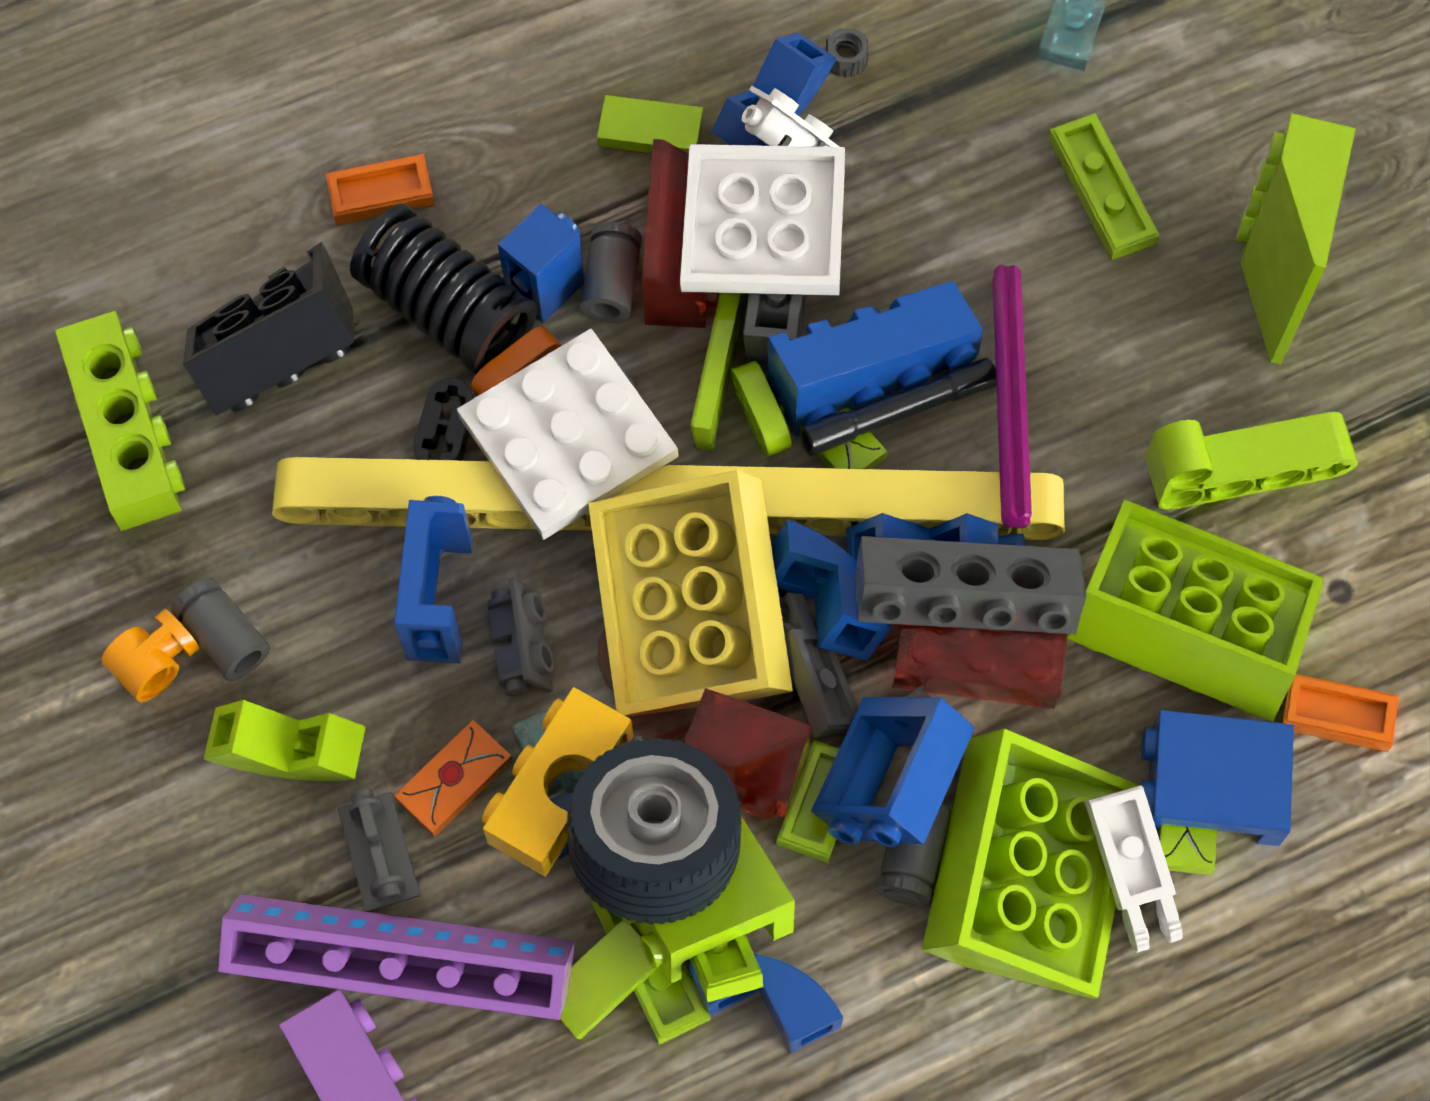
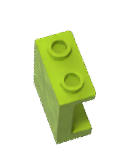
(750, 901)

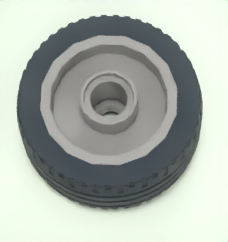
(654, 830)

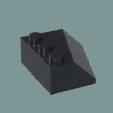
(271, 337)

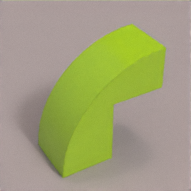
(282, 746)

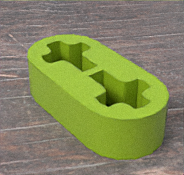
(760, 408)

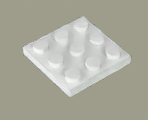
(763, 219)
(567, 433)

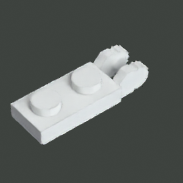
(1134, 863)

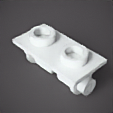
(775, 117)

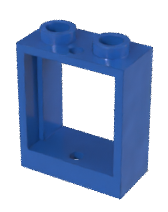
(878, 728)

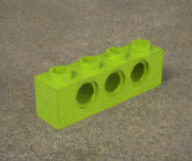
(88, 353)

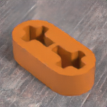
(515, 358)

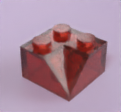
(755, 748)

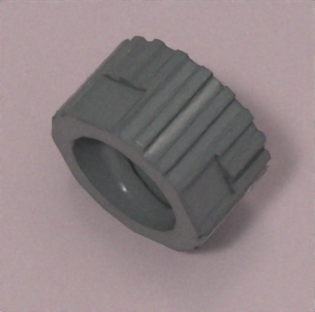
(856, 41)

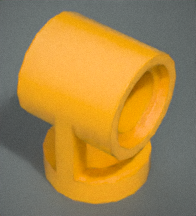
(145, 660)

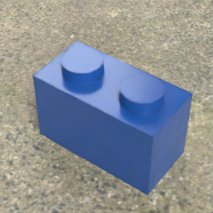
(543, 259)

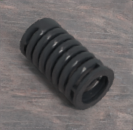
(461, 327)

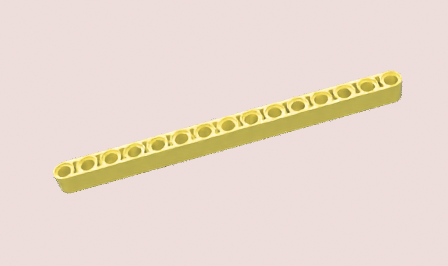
(819, 498)

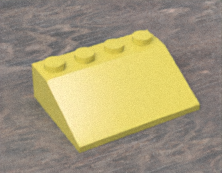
(689, 594)

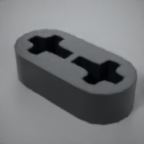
(433, 421)

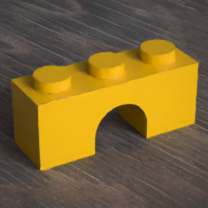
(524, 818)

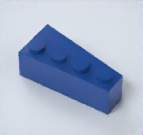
(871, 354)

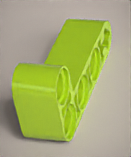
(1246, 461)

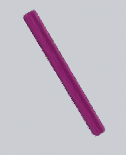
(1011, 398)

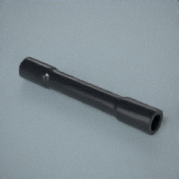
(846, 426)

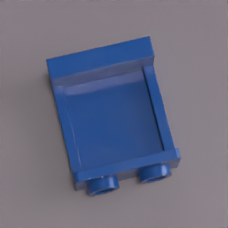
(427, 629)
(1220, 774)

